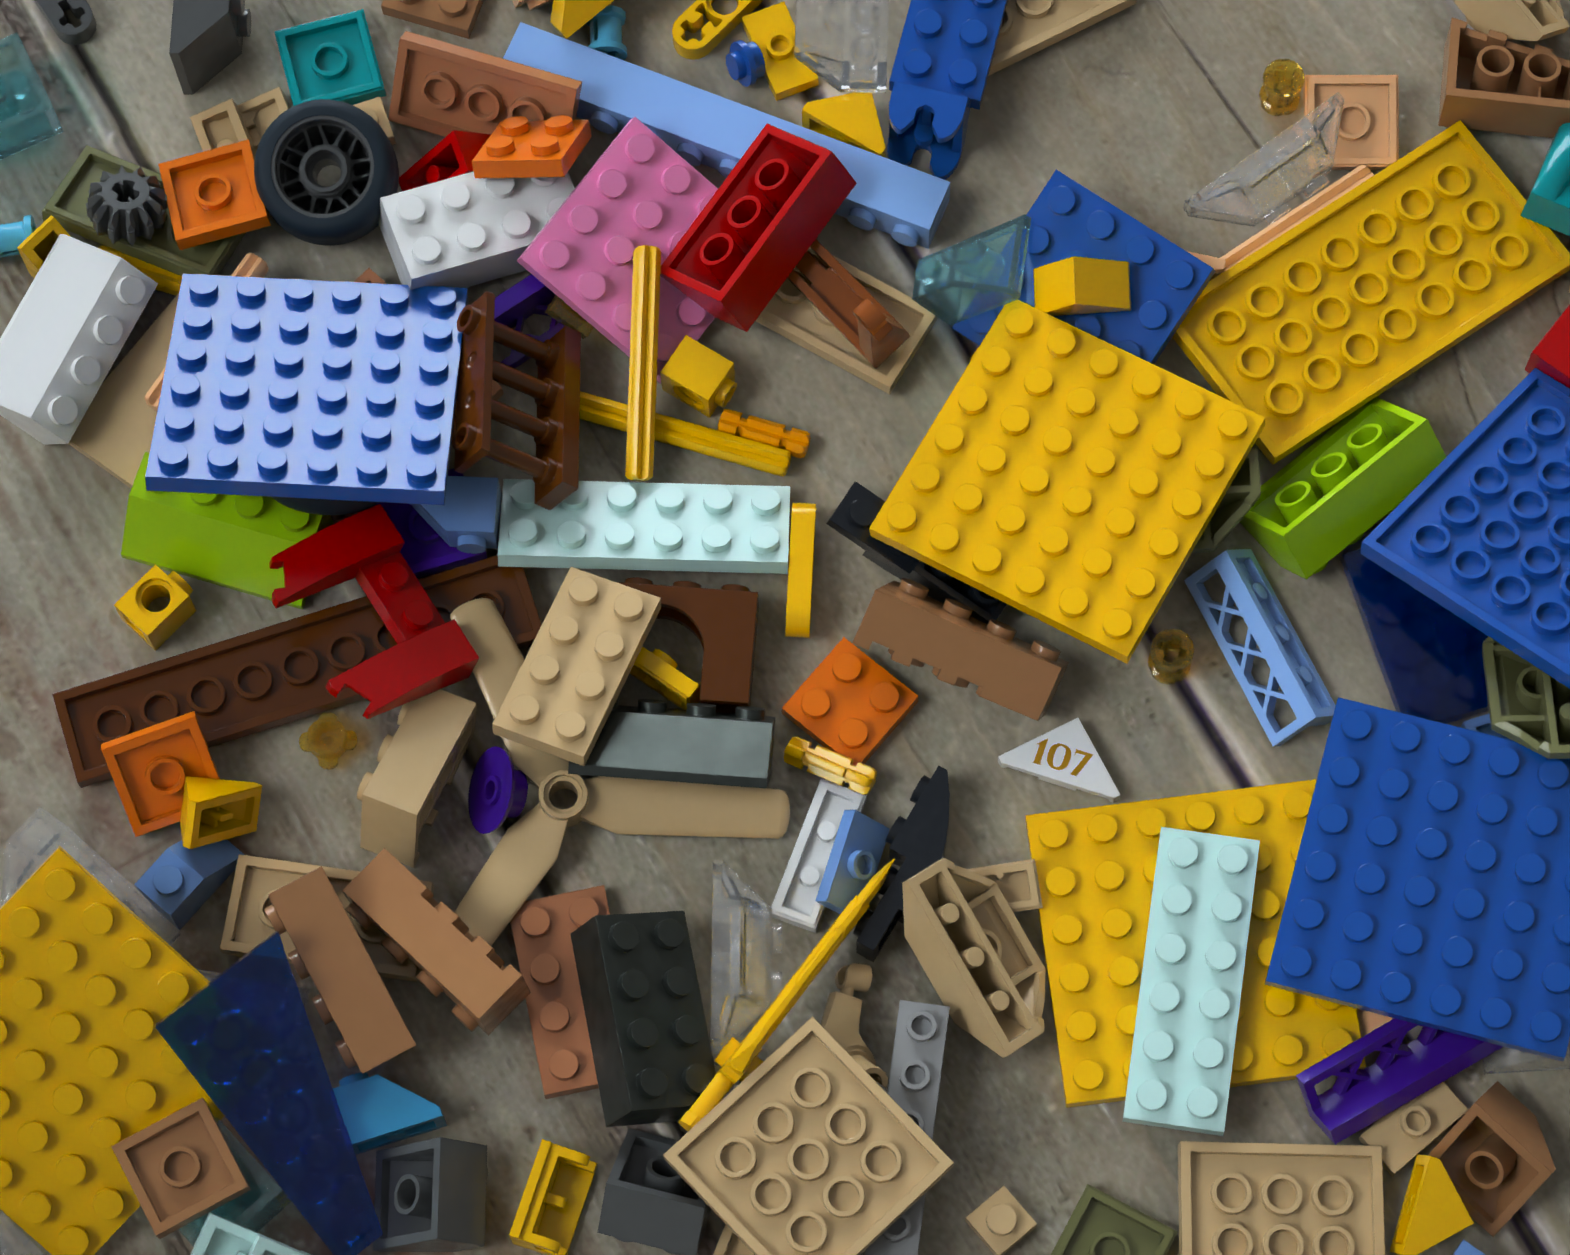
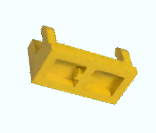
(553, 1199)

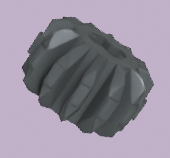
(126, 205)

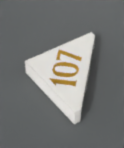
(1064, 759)

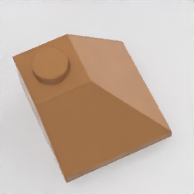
(1495, 1157)

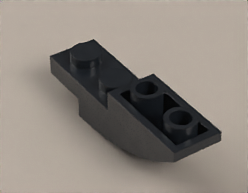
(853, 521)
(915, 846)

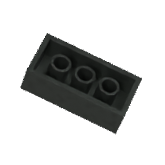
(643, 1015)

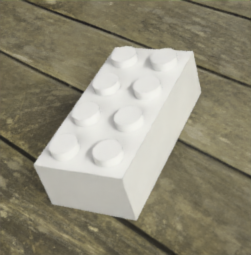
(467, 227)

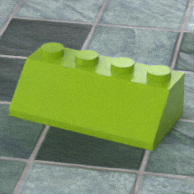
(1342, 486)
(214, 535)

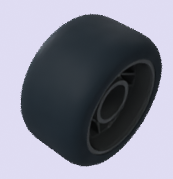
(304, 143)

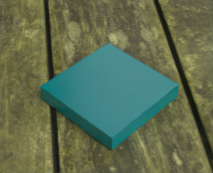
(331, 60)

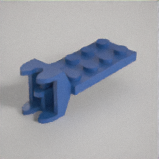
(940, 77)

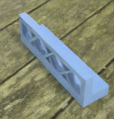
(1276, 641)

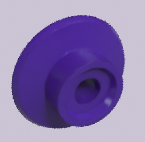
(495, 791)

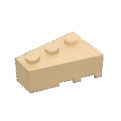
(414, 772)

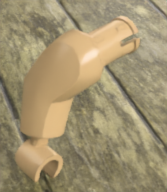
(843, 1014)

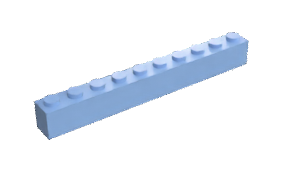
(720, 131)

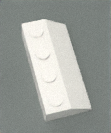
(67, 337)

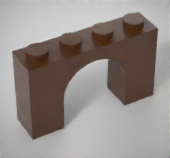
(726, 628)

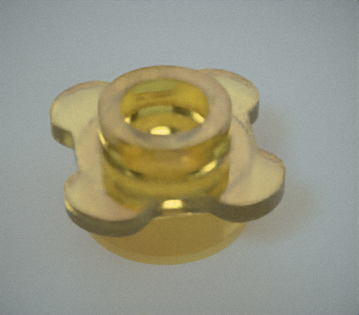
(324, 727)

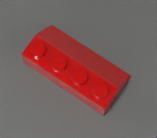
(758, 226)

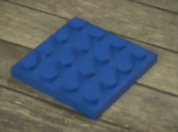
(1079, 223)

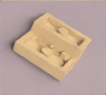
(234, 123)

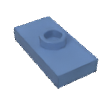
(852, 859)

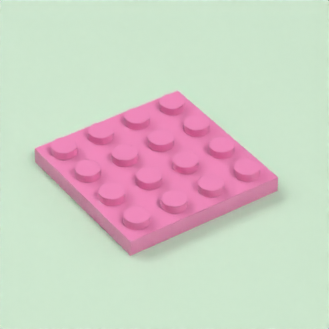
(628, 199)

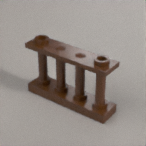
(554, 390)

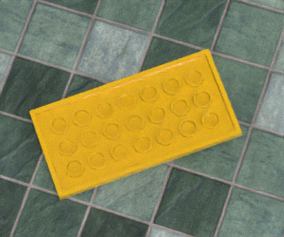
(1369, 290)

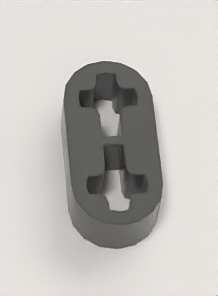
(54, 13)

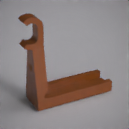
(848, 306)

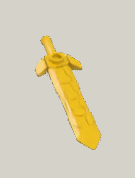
(741, 1058)

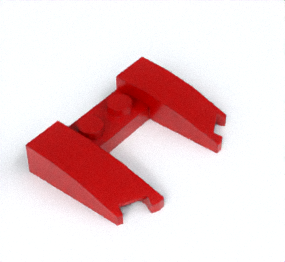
(368, 549)

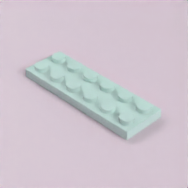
(648, 527)
(1191, 981)

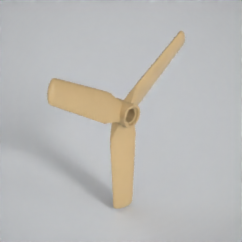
(609, 803)

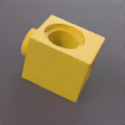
(699, 377)
(156, 626)

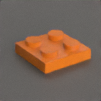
(532, 148)
(213, 195)
(850, 703)
(152, 770)

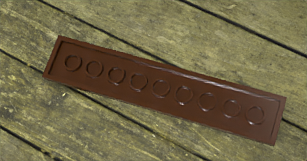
(269, 672)

